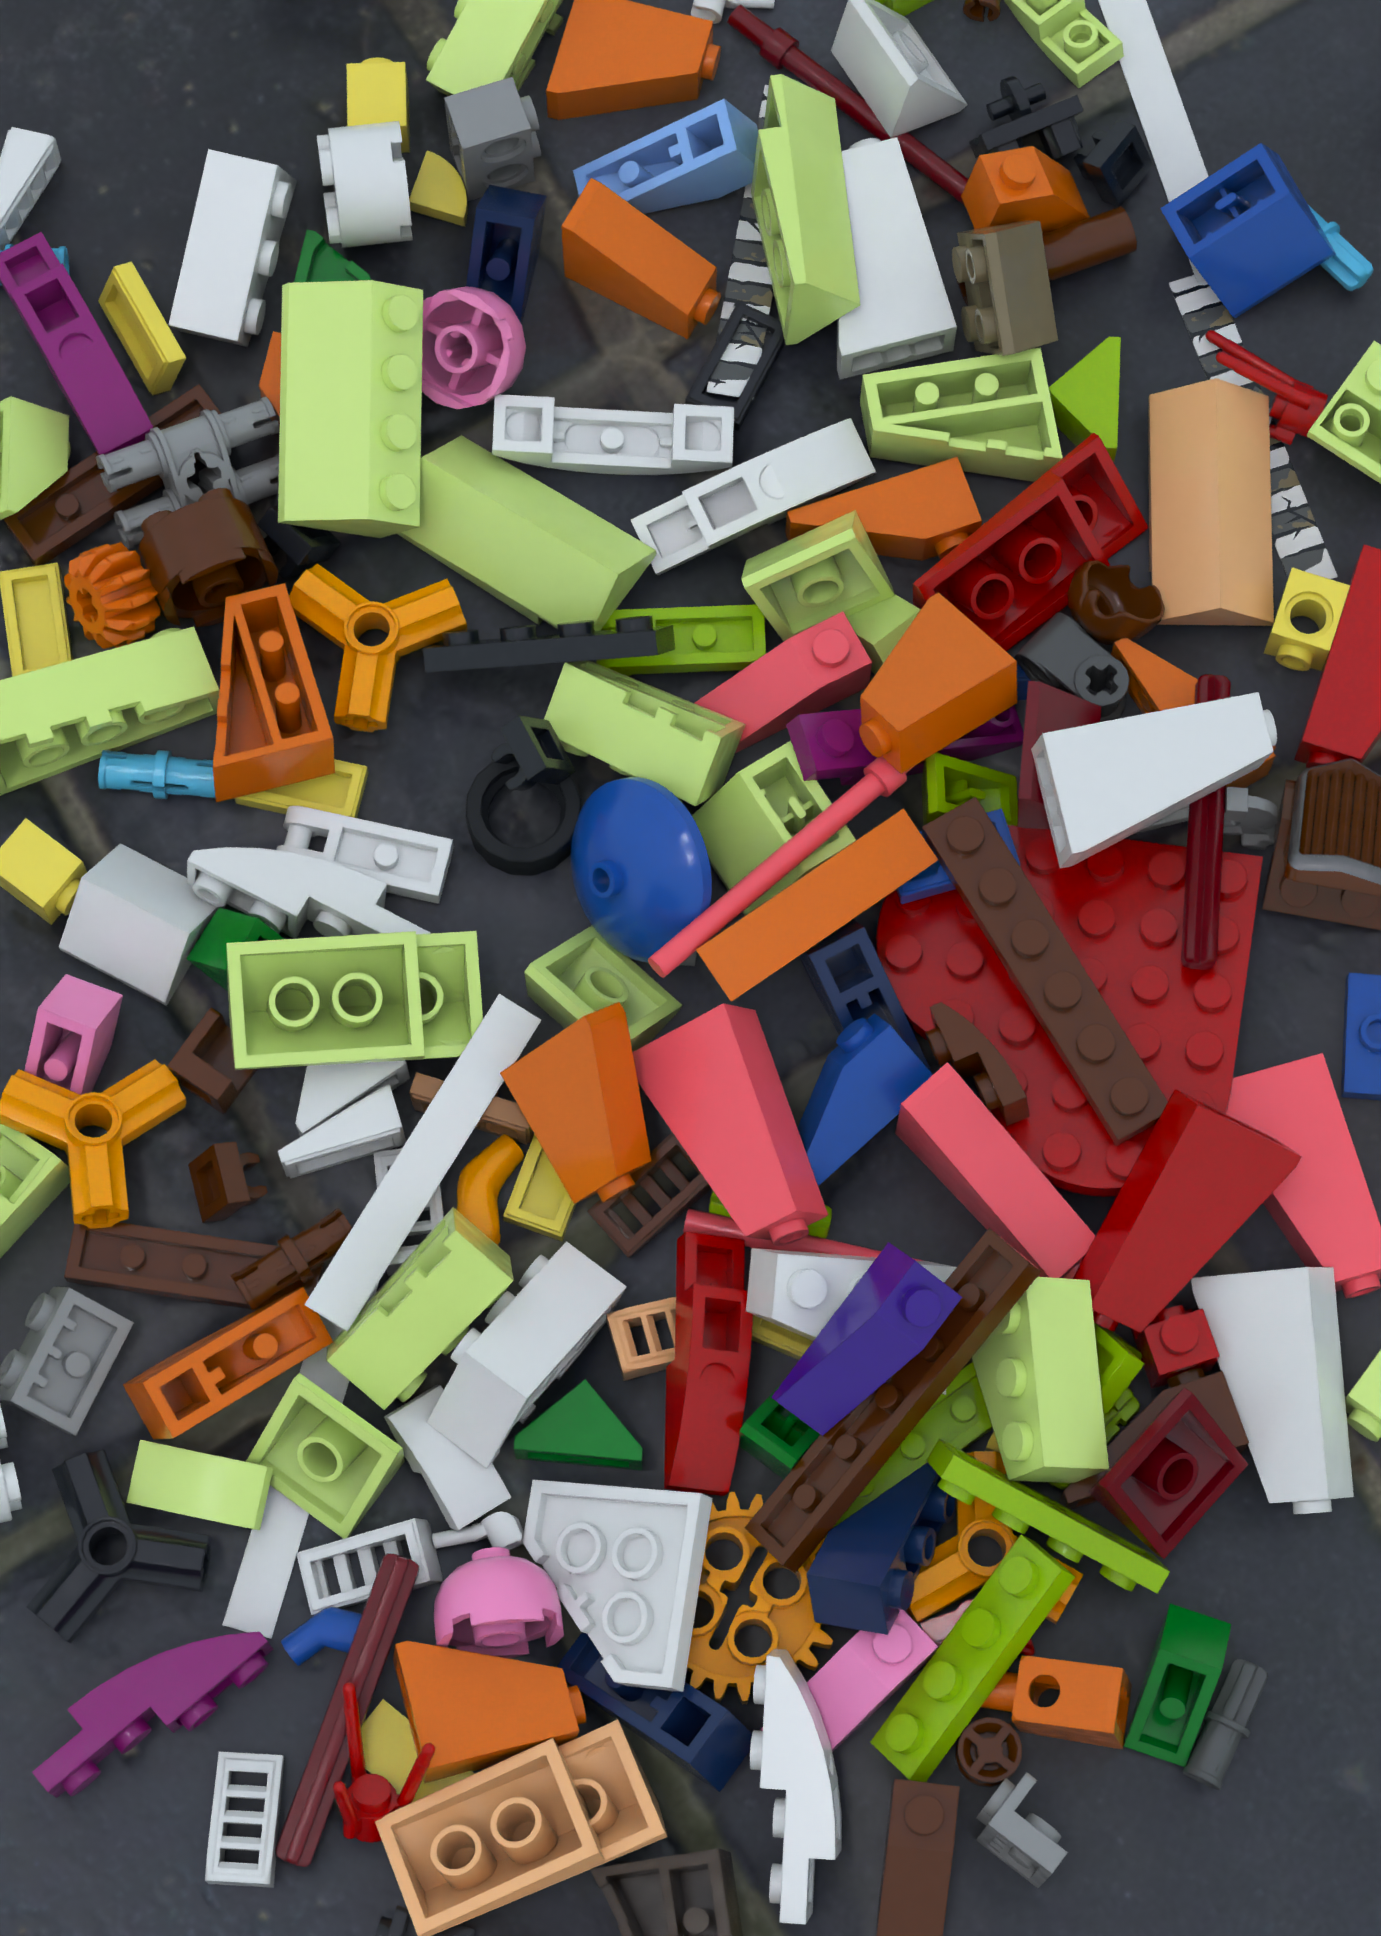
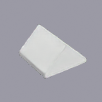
(893, 68)
(136, 922)

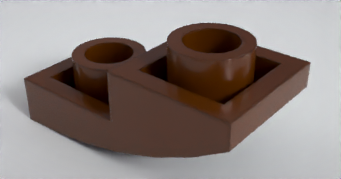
(970, 1053)

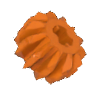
(111, 595)

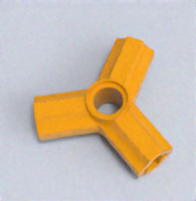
(370, 670)
(97, 1162)
(952, 1570)

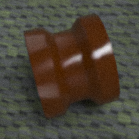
(995, 1743)

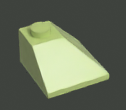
(31, 452)

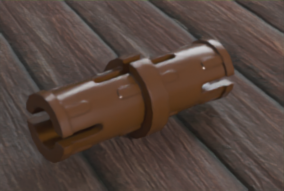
(292, 1259)

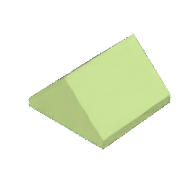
(817, 576)
(592, 975)
(326, 1456)

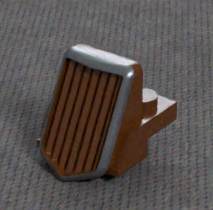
(1328, 846)

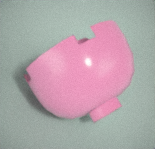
(469, 347)
(497, 1606)

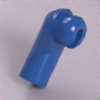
(328, 1628)

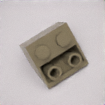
(1005, 288)

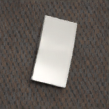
(455, 1479)

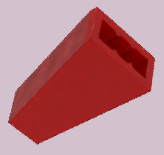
(1347, 700)
(1178, 1208)

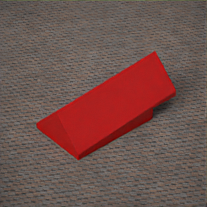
(1024, 557)

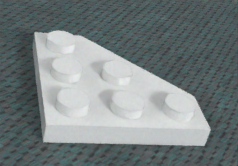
(624, 1571)

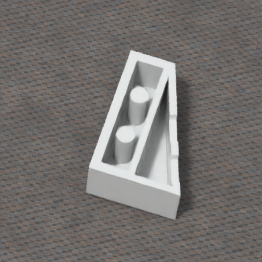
(231, 248)
(807, 1287)
(523, 1350)

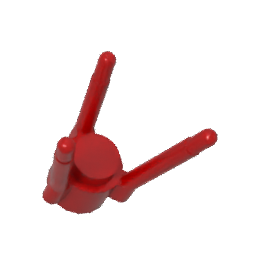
(1295, 402)
(370, 1794)

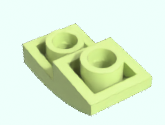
(1069, 36)
(199, 1485)

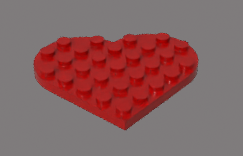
(1126, 930)

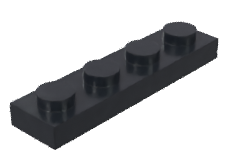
(573, 643)

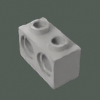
(492, 136)

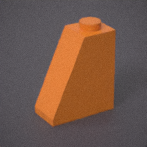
(628, 59)
(636, 262)
(935, 687)
(585, 1104)
(481, 1706)

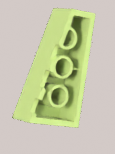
(101, 703)

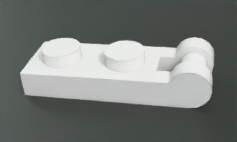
(404, 859)

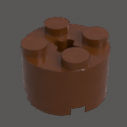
(204, 556)

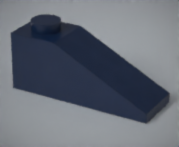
(855, 983)
(678, 1724)

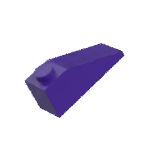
(867, 1339)

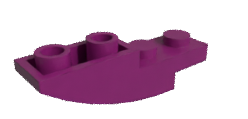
(73, 345)
(832, 747)
(172, 1685)

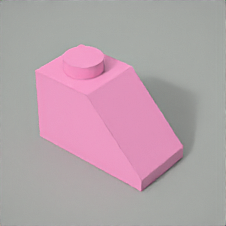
(73, 1034)

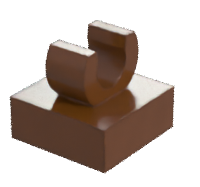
(221, 1181)

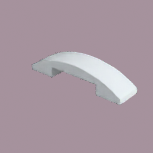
(612, 440)

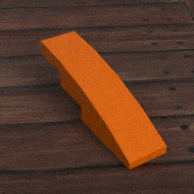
(816, 905)

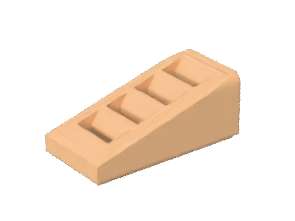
(645, 1314)

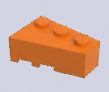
(268, 701)

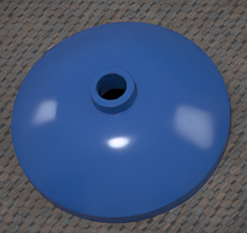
(639, 865)

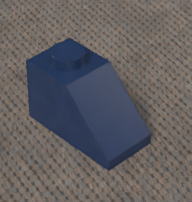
(506, 244)

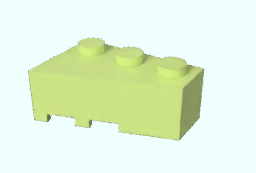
(491, 43)
(980, 409)
(643, 730)
(422, 1310)
(1046, 1385)

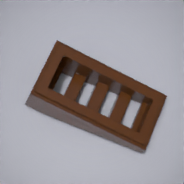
(671, 1208)

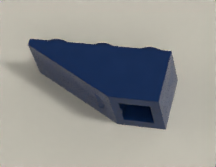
(876, 1554)

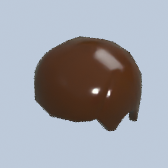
(1111, 605)

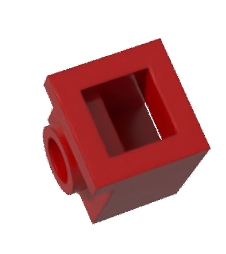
(1175, 1344)

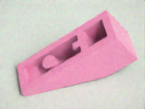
(867, 1675)

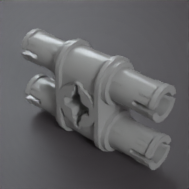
(173, 455)

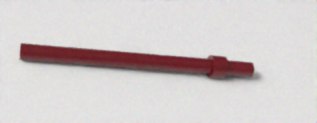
(782, 51)

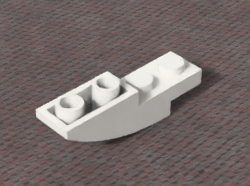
(754, 494)
(291, 888)
(799, 1759)

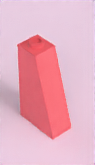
(734, 1121)
(992, 1174)
(1325, 1199)

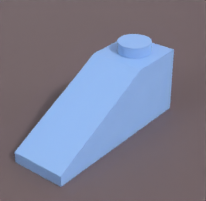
(682, 162)

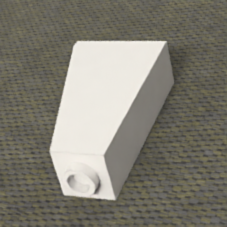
(900, 287)
(1139, 768)
(1285, 1378)

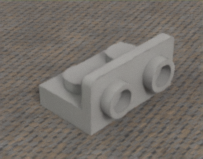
(62, 1358)
(1021, 1843)

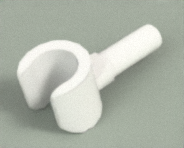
(714, 9)
(500, 1528)

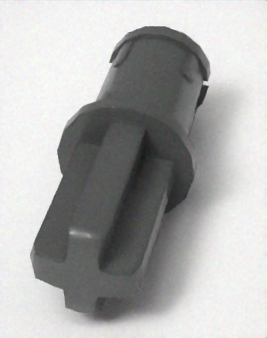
(1226, 1723)

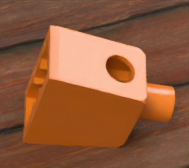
(1089, 1707)

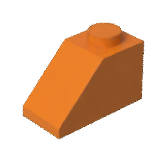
(1022, 187)

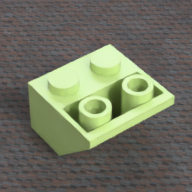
(1353, 417)
(759, 814)

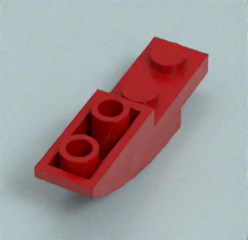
(710, 1365)

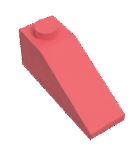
(794, 679)

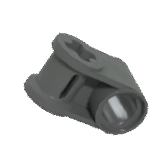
(1074, 663)

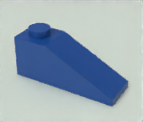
(857, 1093)

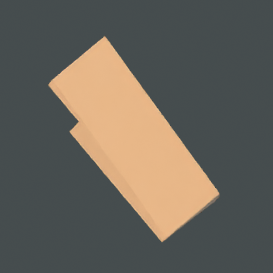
(1211, 504)
(520, 1827)

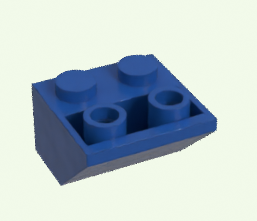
(1248, 229)

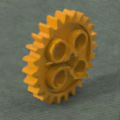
(787, 1621)

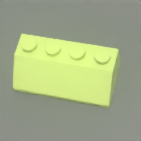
(350, 407)

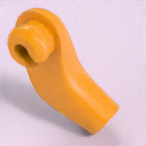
(482, 1181)

